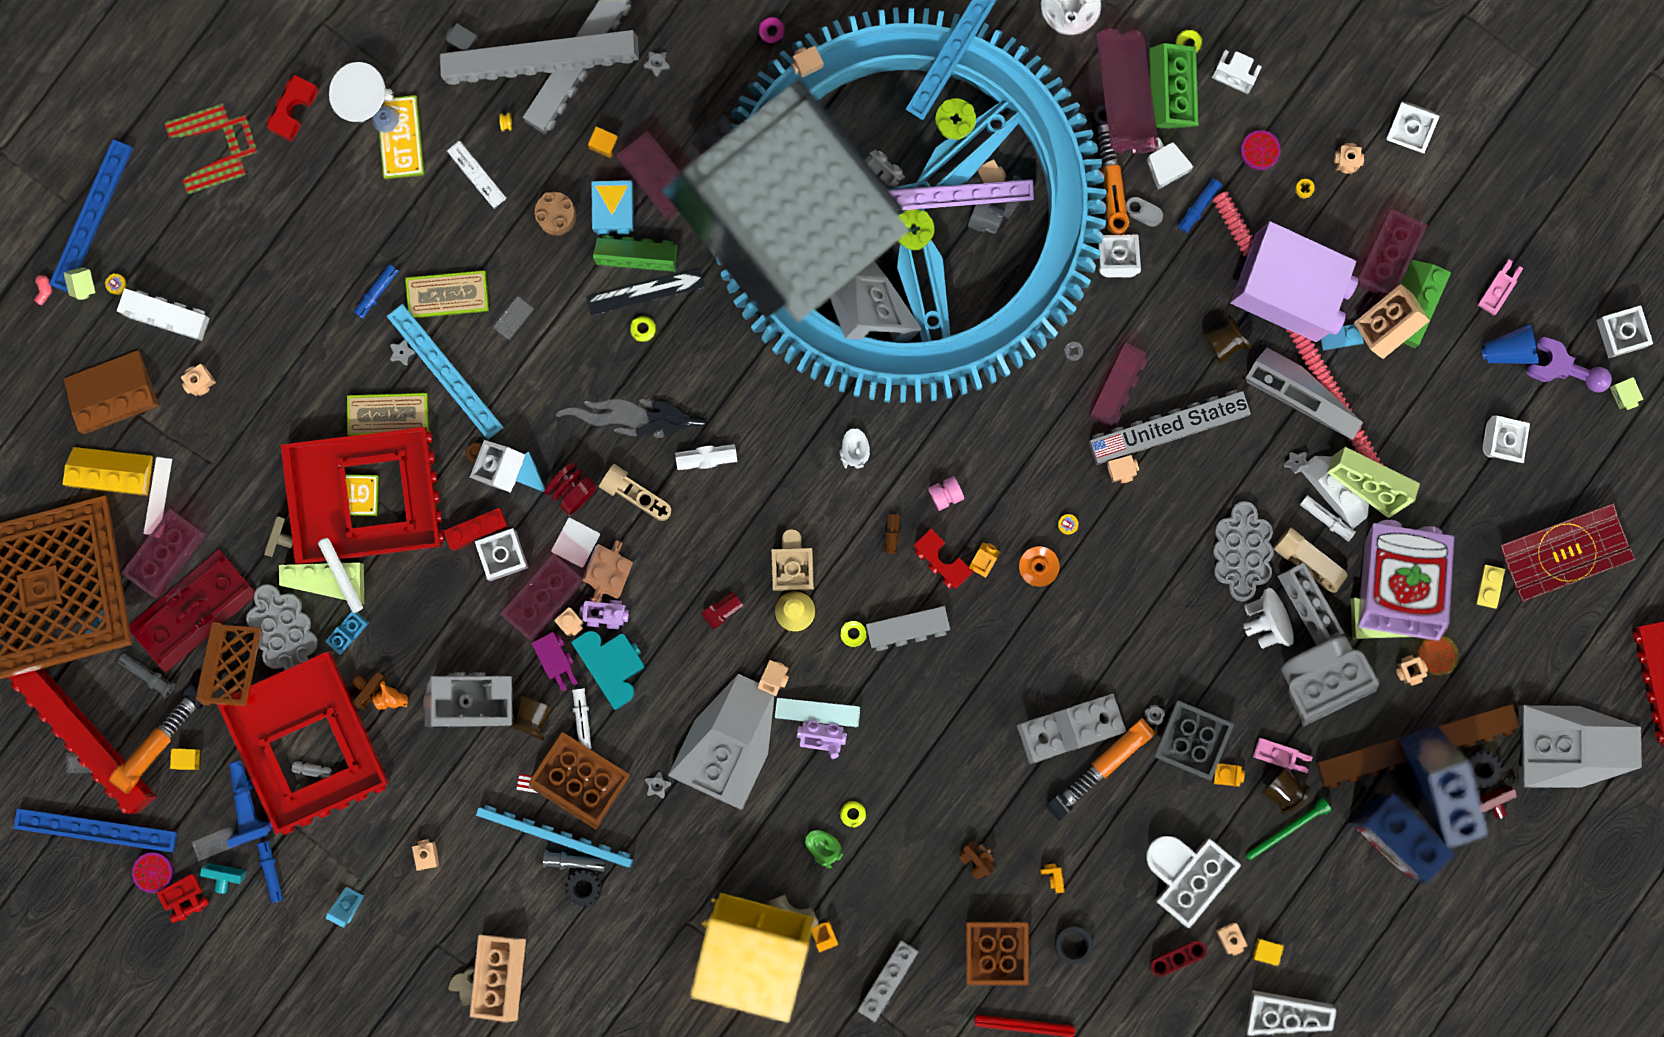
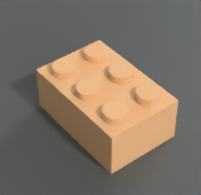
(1391, 321)

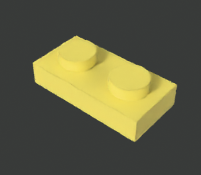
(1490, 586)

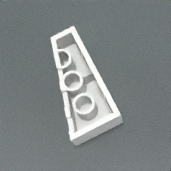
(163, 314)

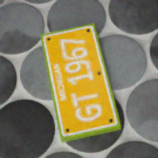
(402, 146)
(363, 494)

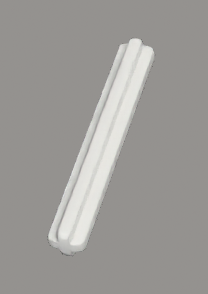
(340, 575)

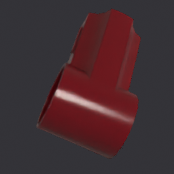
(719, 612)

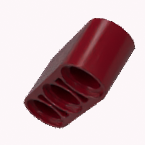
(1188, 958)

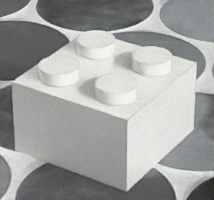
(1624, 331)
(497, 466)
(501, 554)

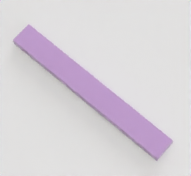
(964, 194)

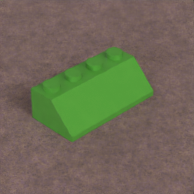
(1174, 85)
(635, 253)
(1426, 284)

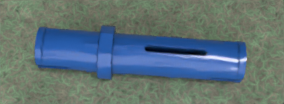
(1198, 207)
(375, 291)
(267, 863)

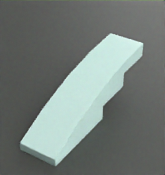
(821, 712)

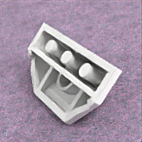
(1345, 503)

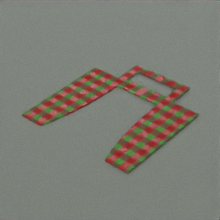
(225, 168)

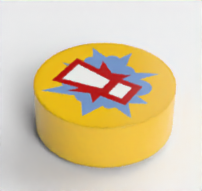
(115, 284)
(1068, 524)

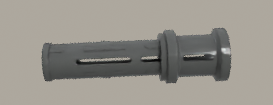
(153, 679)
(563, 860)

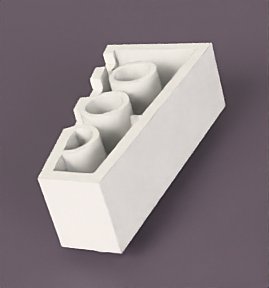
(1279, 1013)

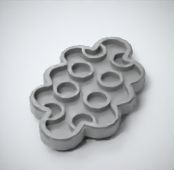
(1243, 551)
(284, 628)

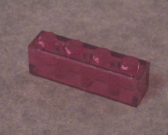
(1118, 384)

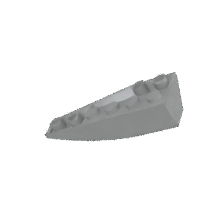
(1300, 390)

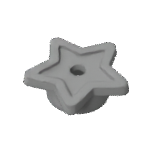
(654, 58)
(403, 346)
(1297, 467)
(658, 779)

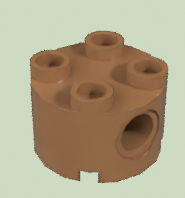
(555, 213)

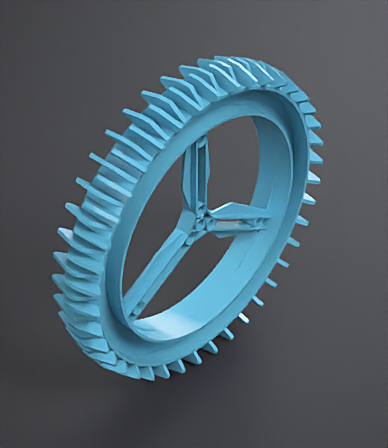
(1069, 203)

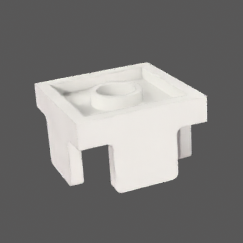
(1236, 72)

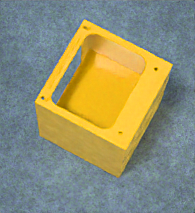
(752, 956)

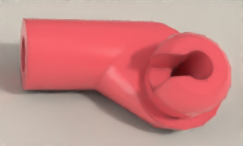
(44, 289)

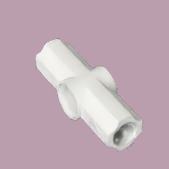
(706, 457)

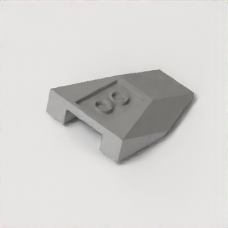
(872, 304)
(728, 743)
(1574, 746)

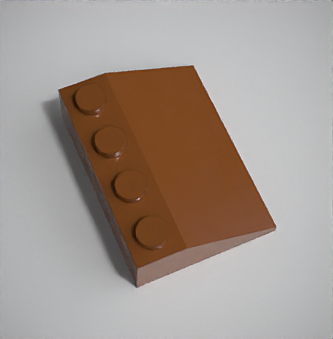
(110, 392)
(579, 780)

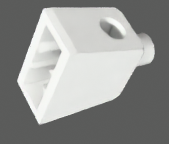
(1168, 164)

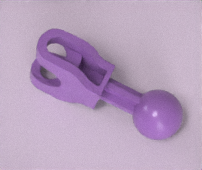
(1561, 365)

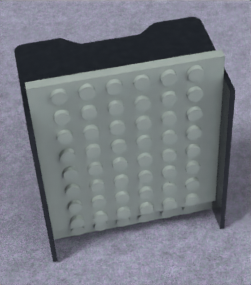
(786, 204)

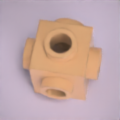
(1344, 163)
(198, 374)
(1419, 670)

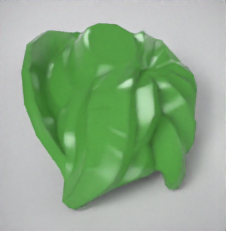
(823, 847)

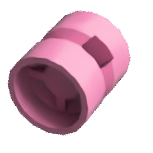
(946, 493)

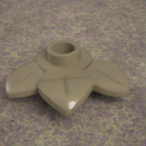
(464, 984)

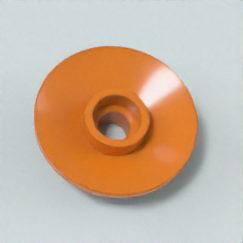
(1046, 558)

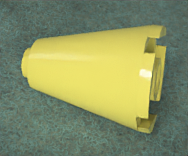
(795, 611)

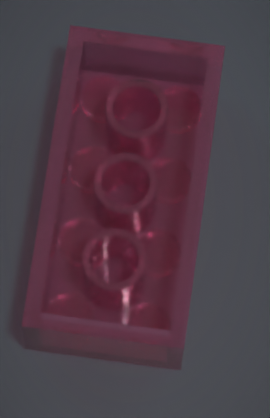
(651, 171)
(1390, 253)
(164, 553)
(543, 597)

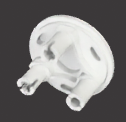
(1070, 15)
(358, 92)
(1274, 619)

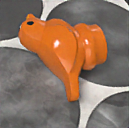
(389, 698)

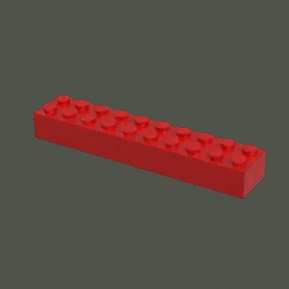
(80, 736)

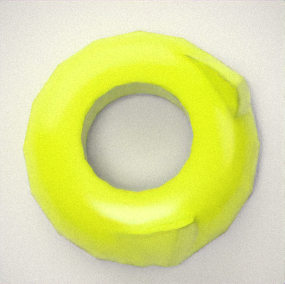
(1189, 34)
(646, 336)
(849, 641)
(853, 823)

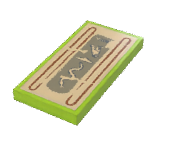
(447, 294)
(386, 413)

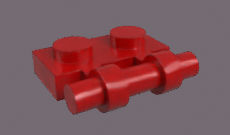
(179, 892)

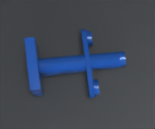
(248, 823)

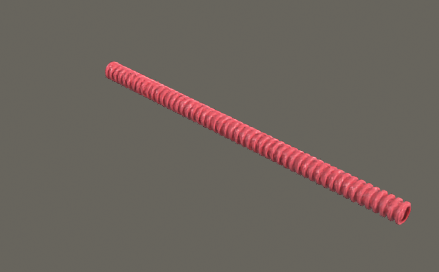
(1304, 344)

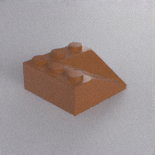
(997, 952)

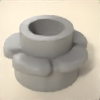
(1149, 714)

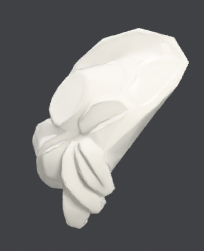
(854, 449)

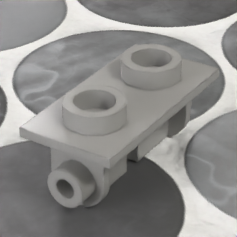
(891, 172)

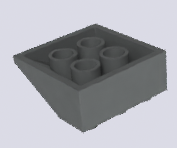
(1193, 740)

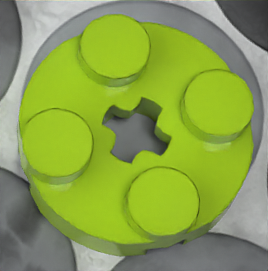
(962, 128)
(923, 236)

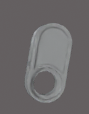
(1148, 214)

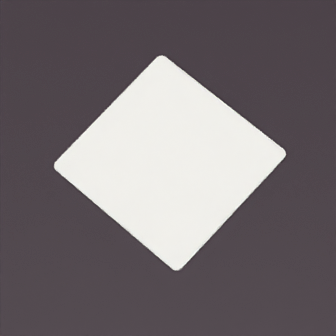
(575, 542)

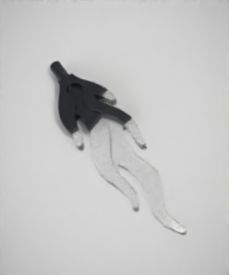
(642, 421)

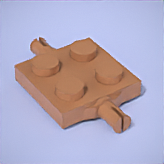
(607, 571)

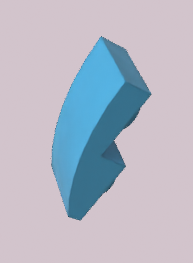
(347, 632)

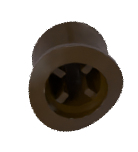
(1225, 340)
(531, 717)
(1286, 791)

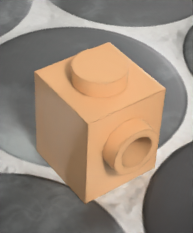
(806, 61)
(990, 173)
(1123, 469)
(570, 622)
(773, 678)
(425, 855)
(1231, 939)

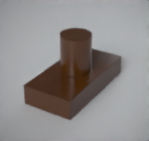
(367, 689)

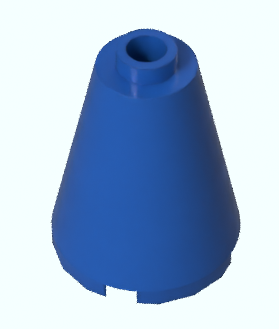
(1512, 348)

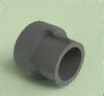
(986, 218)

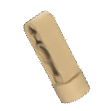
(617, 482)
(1323, 569)

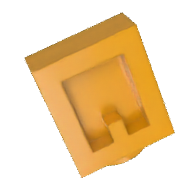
(984, 559)
(1228, 775)
(1056, 880)

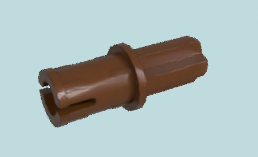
(892, 534)

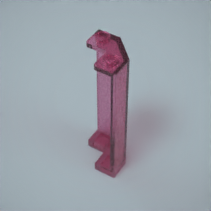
(1127, 91)

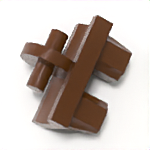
(980, 856)

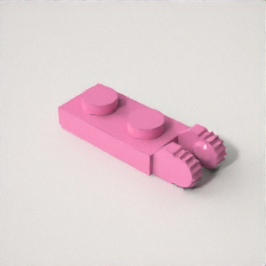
(1499, 289)
(1279, 755)

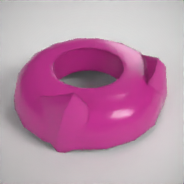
(764, 28)

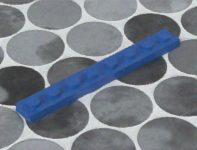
(92, 212)
(95, 830)

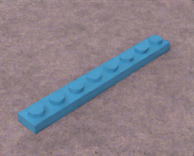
(949, 57)

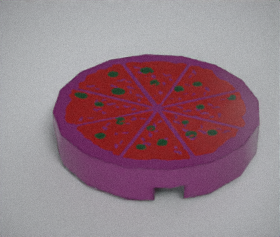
(1260, 150)
(152, 872)

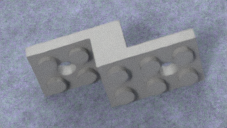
(1071, 728)

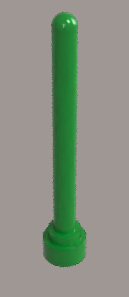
(1321, 808)

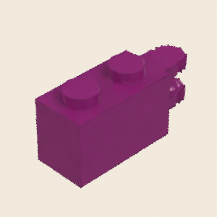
(554, 659)

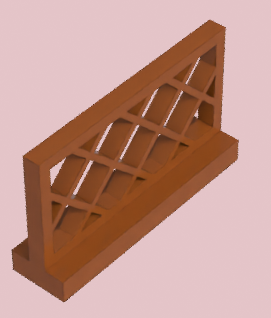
(213, 659)

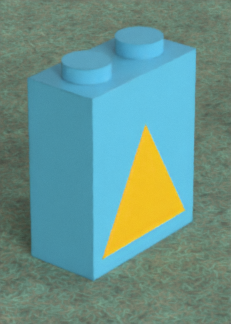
(612, 207)

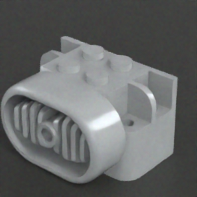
(1327, 679)
(468, 700)

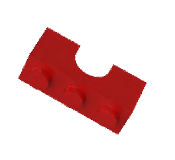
(297, 92)
(476, 528)
(954, 573)

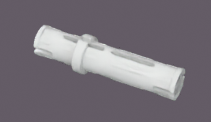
(1326, 517)
(579, 694)

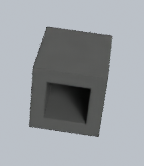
(461, 38)

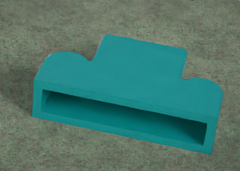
(611, 665)

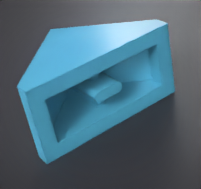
(529, 474)

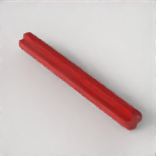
(1024, 1025)

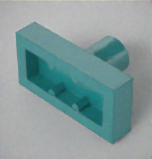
(222, 875)

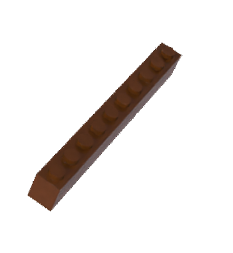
(1389, 753)

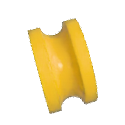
(505, 122)
(1311, 188)

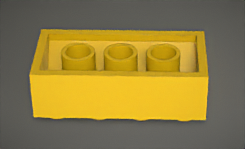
(108, 471)

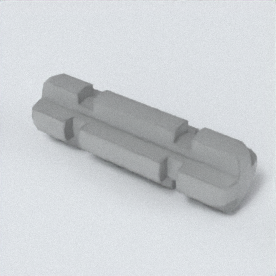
(311, 769)

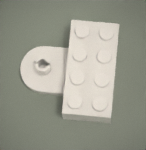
(1190, 876)

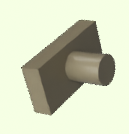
(277, 537)

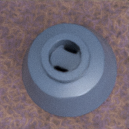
(385, 119)

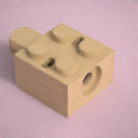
(792, 564)

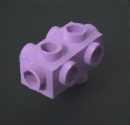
(609, 613)
(822, 737)

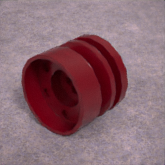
(570, 488)

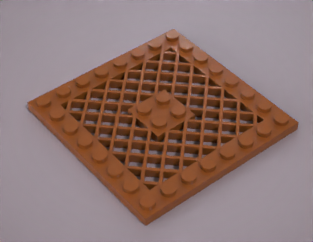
(43, 589)

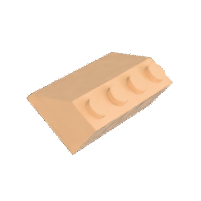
(497, 978)

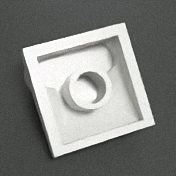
(1413, 126)
(1119, 256)
(1505, 439)

